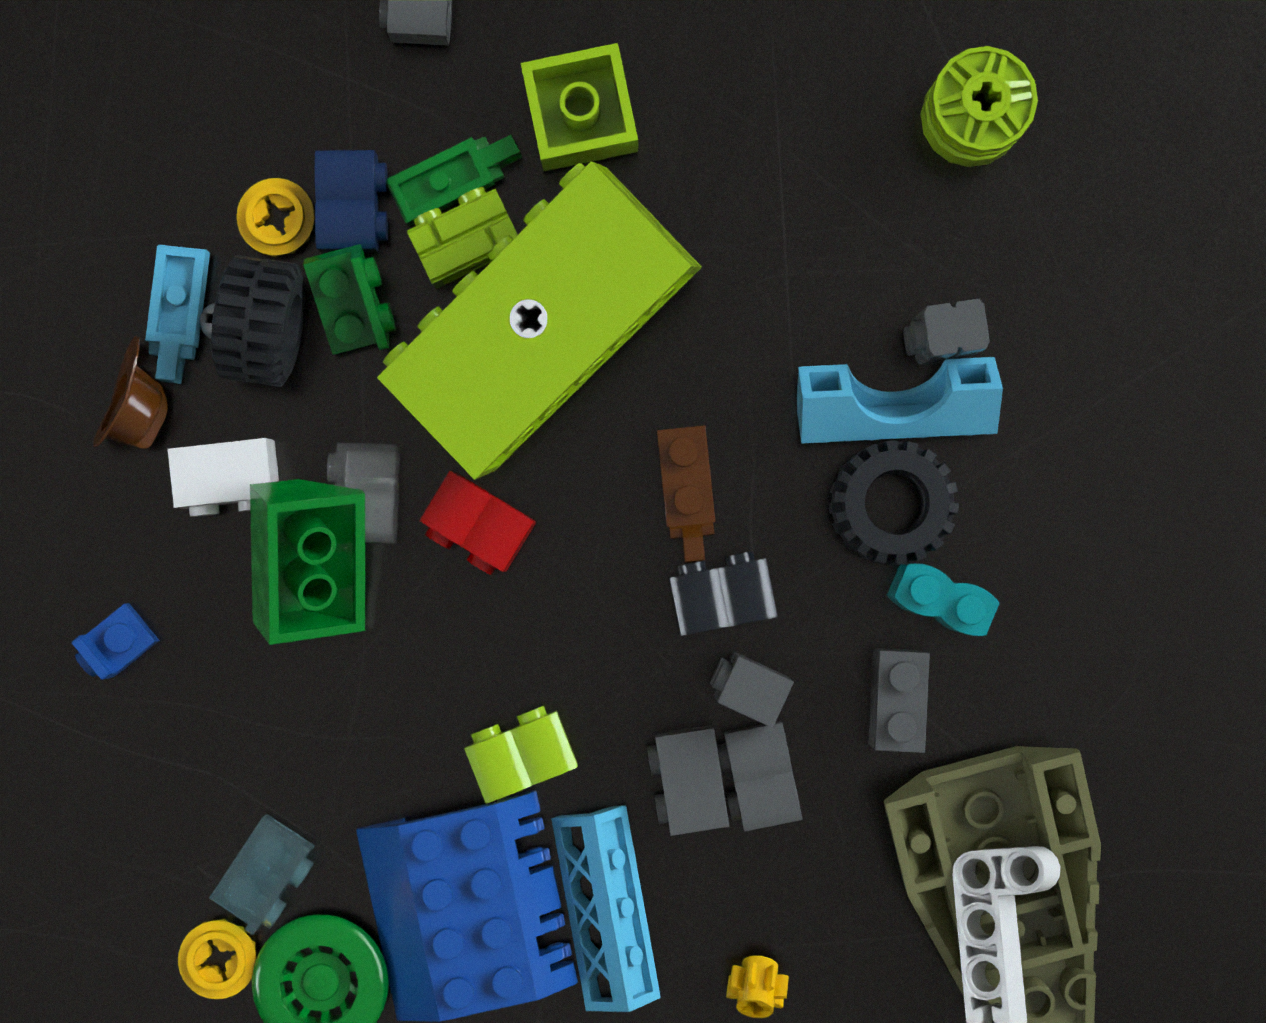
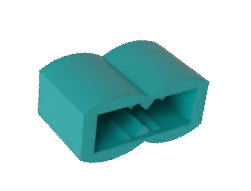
(953, 604)

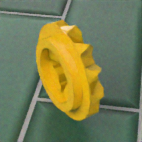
(254, 211)
(210, 980)

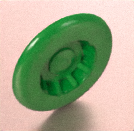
(322, 976)

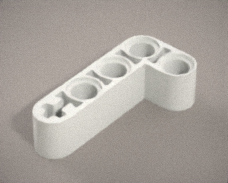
(1003, 946)

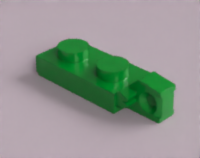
(451, 174)

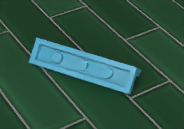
(614, 910)

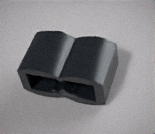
(722, 595)

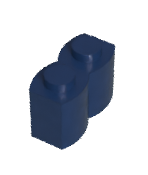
(349, 200)

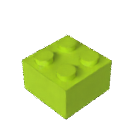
(580, 107)

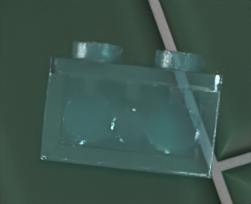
(262, 874)

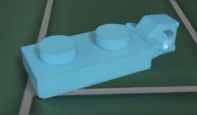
(176, 308)

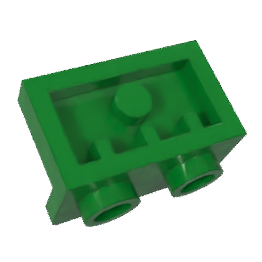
(347, 299)

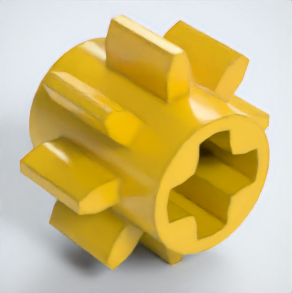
(757, 986)

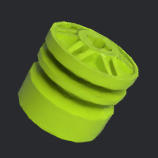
(957, 124)

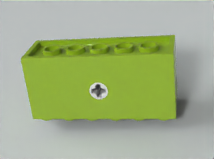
(481, 366)

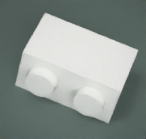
(220, 474)

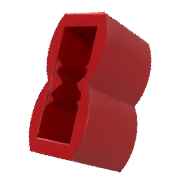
(476, 522)

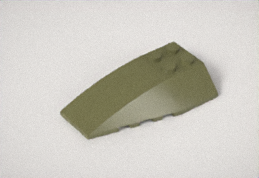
(1009, 802)

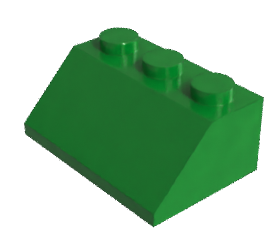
(307, 560)

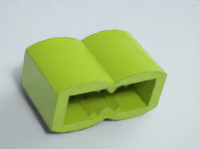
(520, 755)

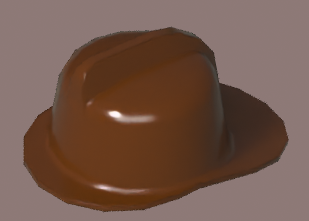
(135, 407)

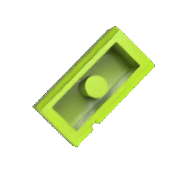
(462, 237)

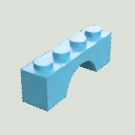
(954, 402)

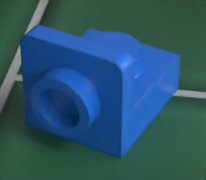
(114, 643)

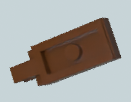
(687, 487)

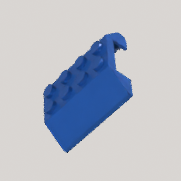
(465, 910)

